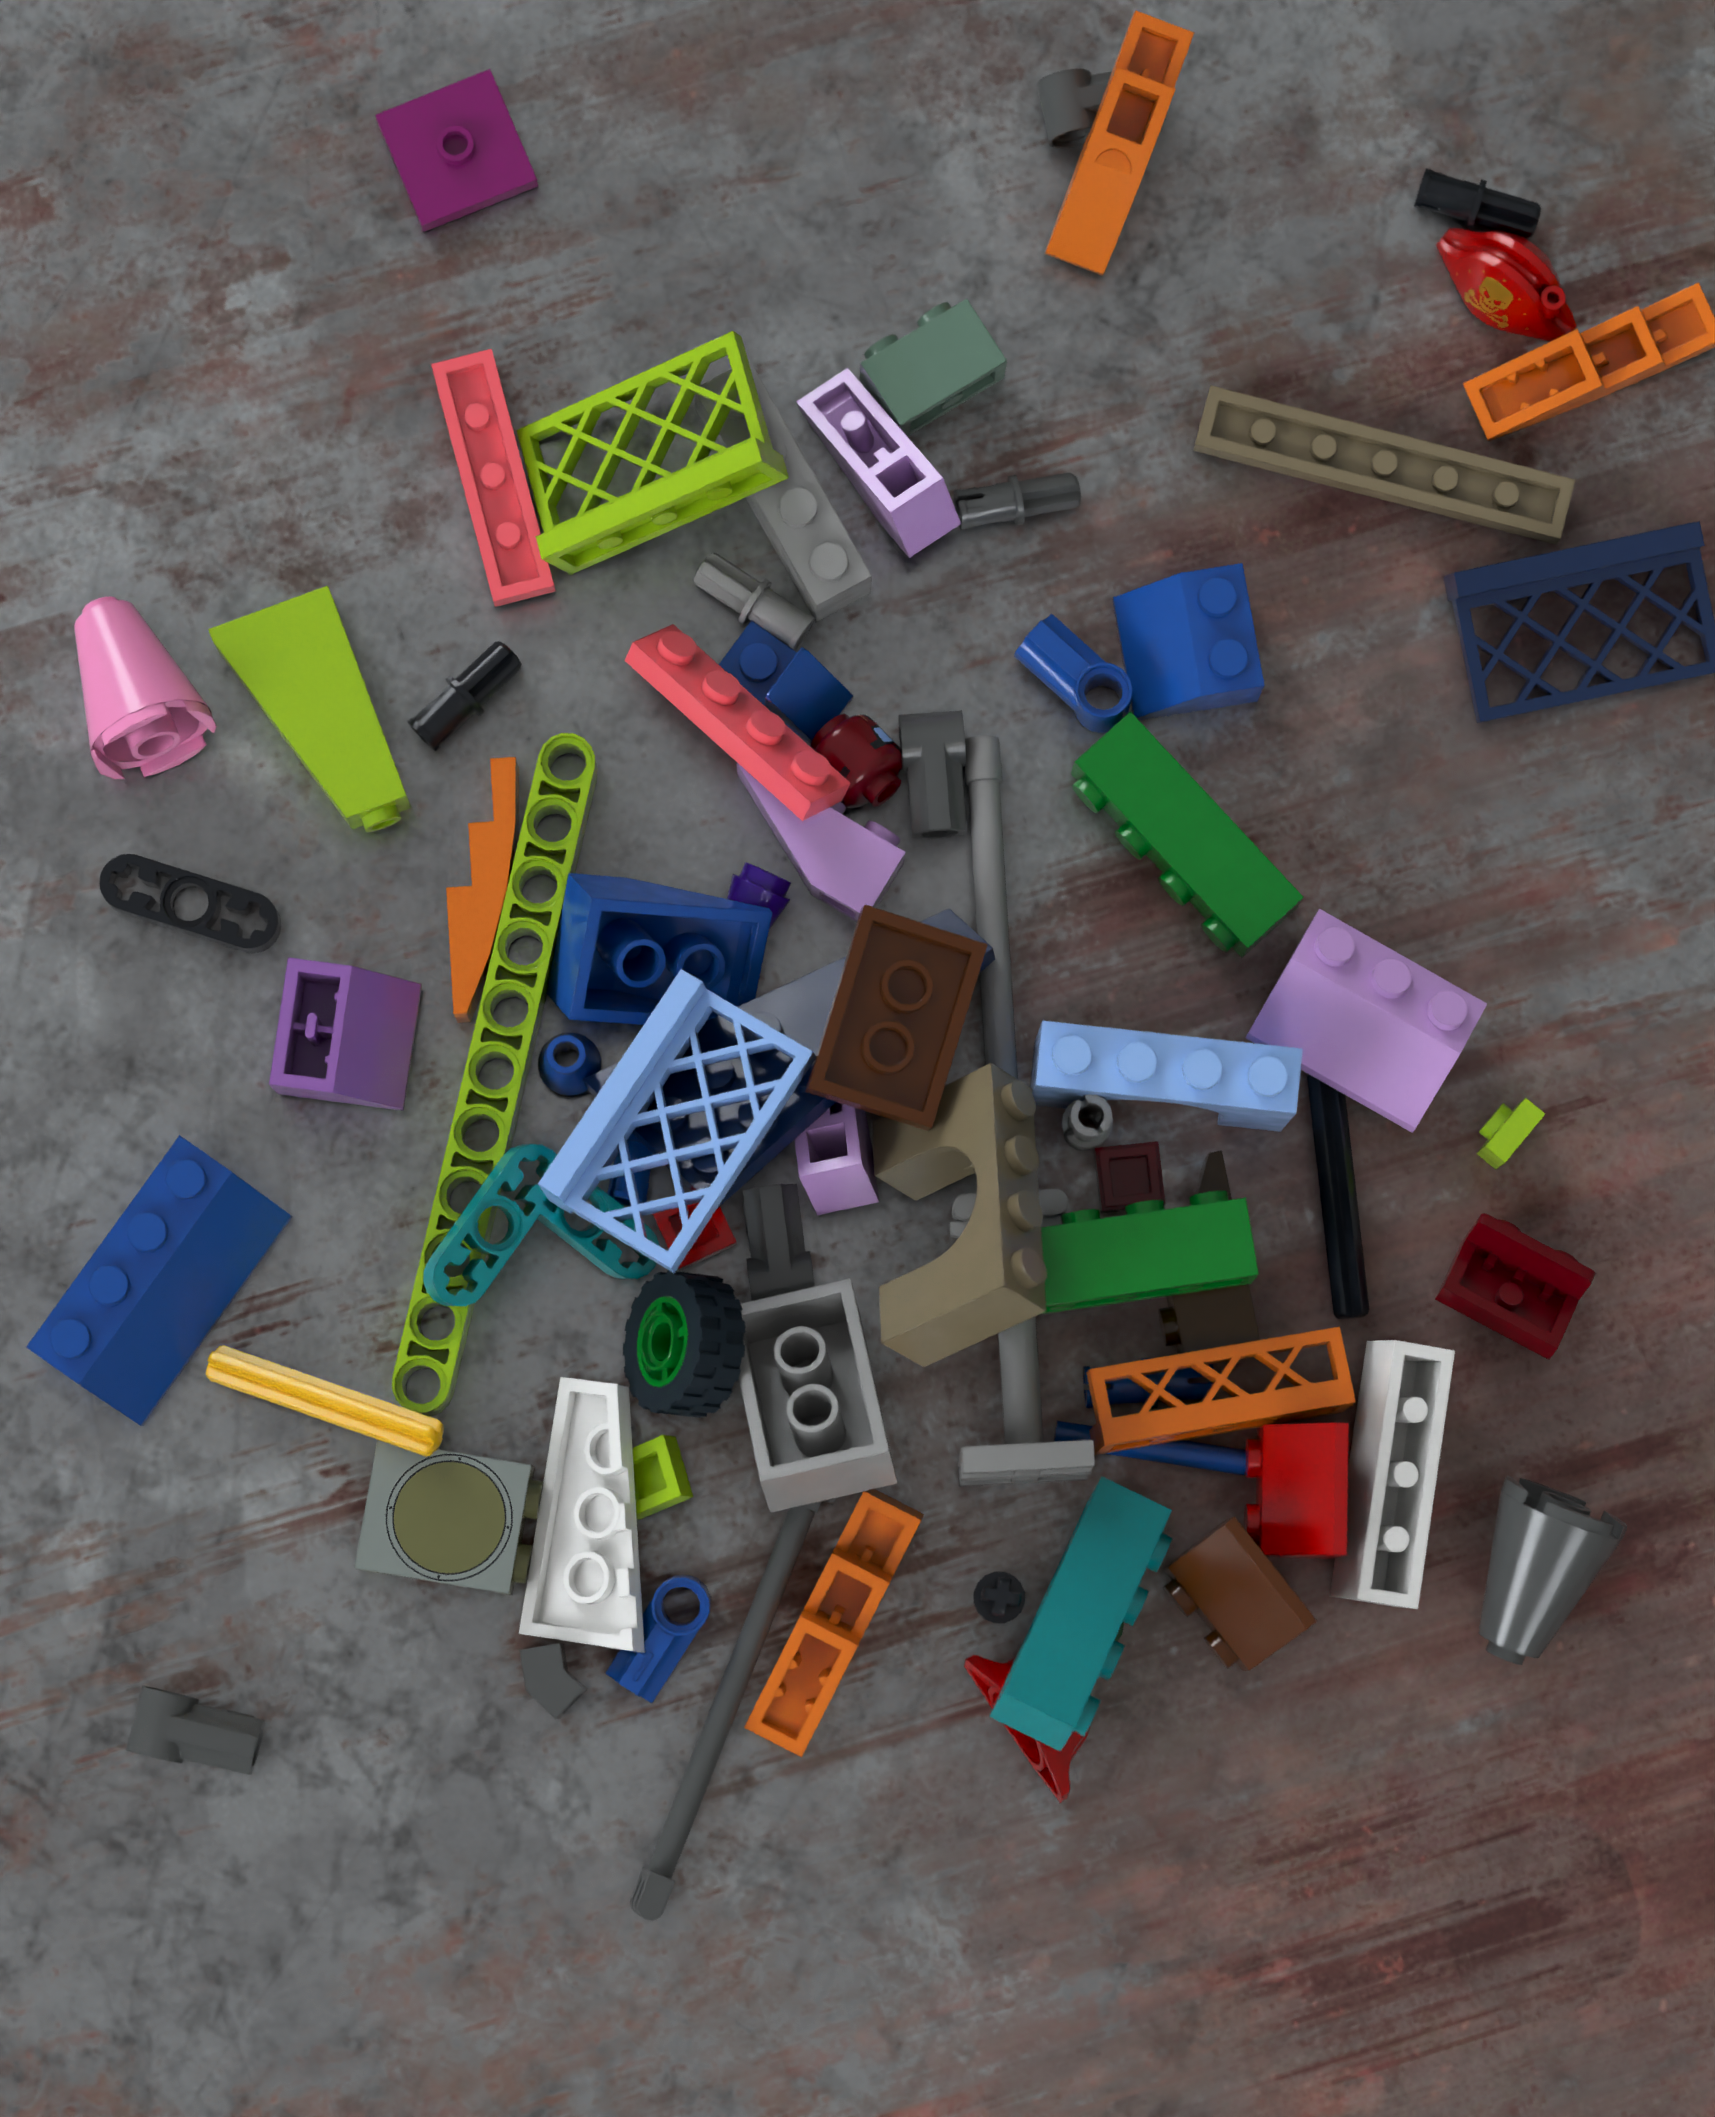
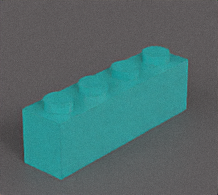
(1081, 1615)

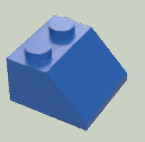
(1189, 643)

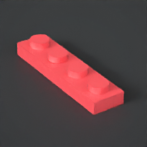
(492, 477)
(737, 722)

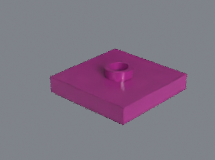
(456, 150)

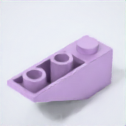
(832, 853)

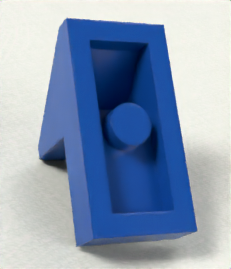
(786, 681)

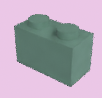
(932, 366)

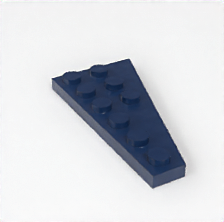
(794, 1010)

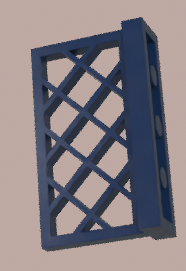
(1573, 568)

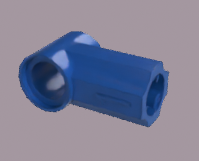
(1072, 670)
(663, 1642)

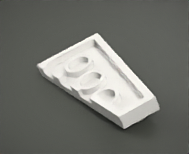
(586, 1535)

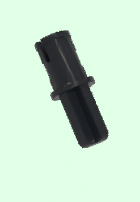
(1477, 204)
(465, 695)
(999, 1597)

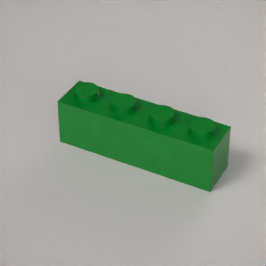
(1184, 835)
(1148, 1252)

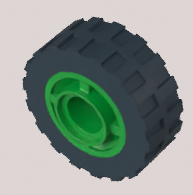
(684, 1344)

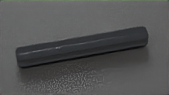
(1338, 1200)

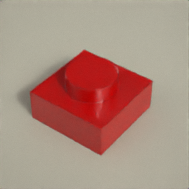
(712, 1240)

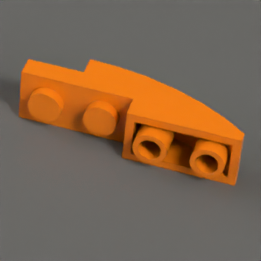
(1119, 143)

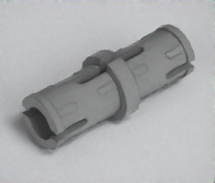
(1091, 1108)

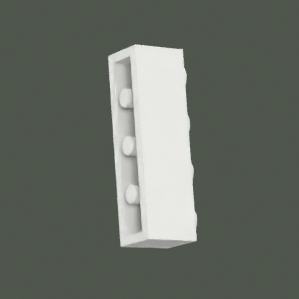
(1393, 1472)

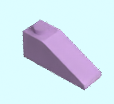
(881, 463)
(837, 1160)

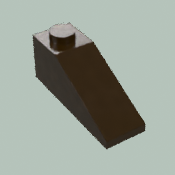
(1209, 1316)

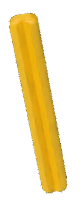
(325, 1400)

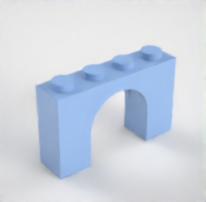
(1239, 1080)

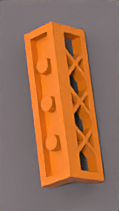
(1226, 1414)

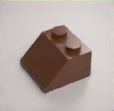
(1236, 1596)

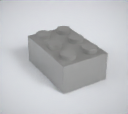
(812, 1397)

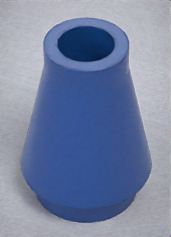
(568, 1079)

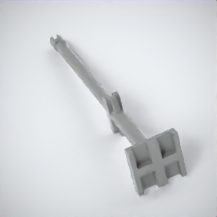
(1024, 1454)

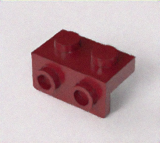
(1515, 1285)

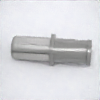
(753, 600)

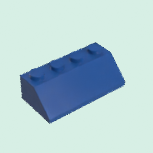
(159, 1281)

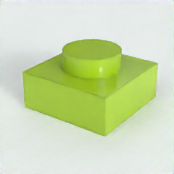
(1507, 1130)
(659, 1476)

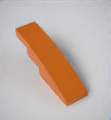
(1592, 363)
(477, 908)
(834, 1621)

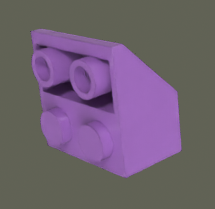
(344, 1035)

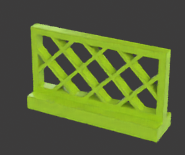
(651, 505)

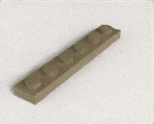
(1384, 465)

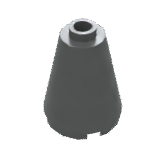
(1540, 1566)

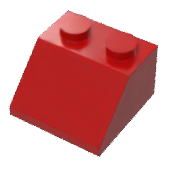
(1299, 1490)

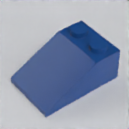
(631, 937)

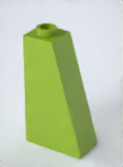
(313, 692)

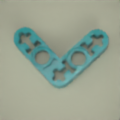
(537, 1207)

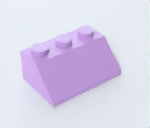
(1367, 1020)

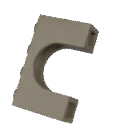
(997, 1264)

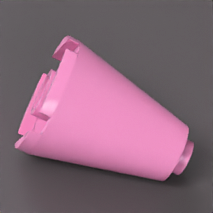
(135, 694)

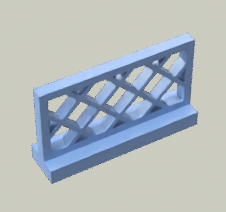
(630, 1092)

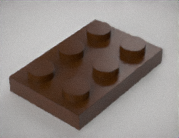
(896, 1017)

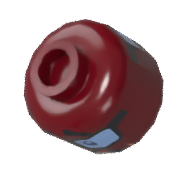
(863, 756)

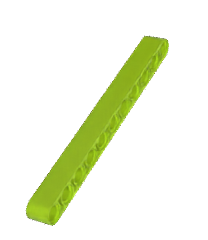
(492, 1041)

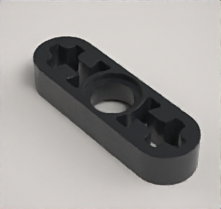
(150, 873)

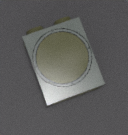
(448, 1518)

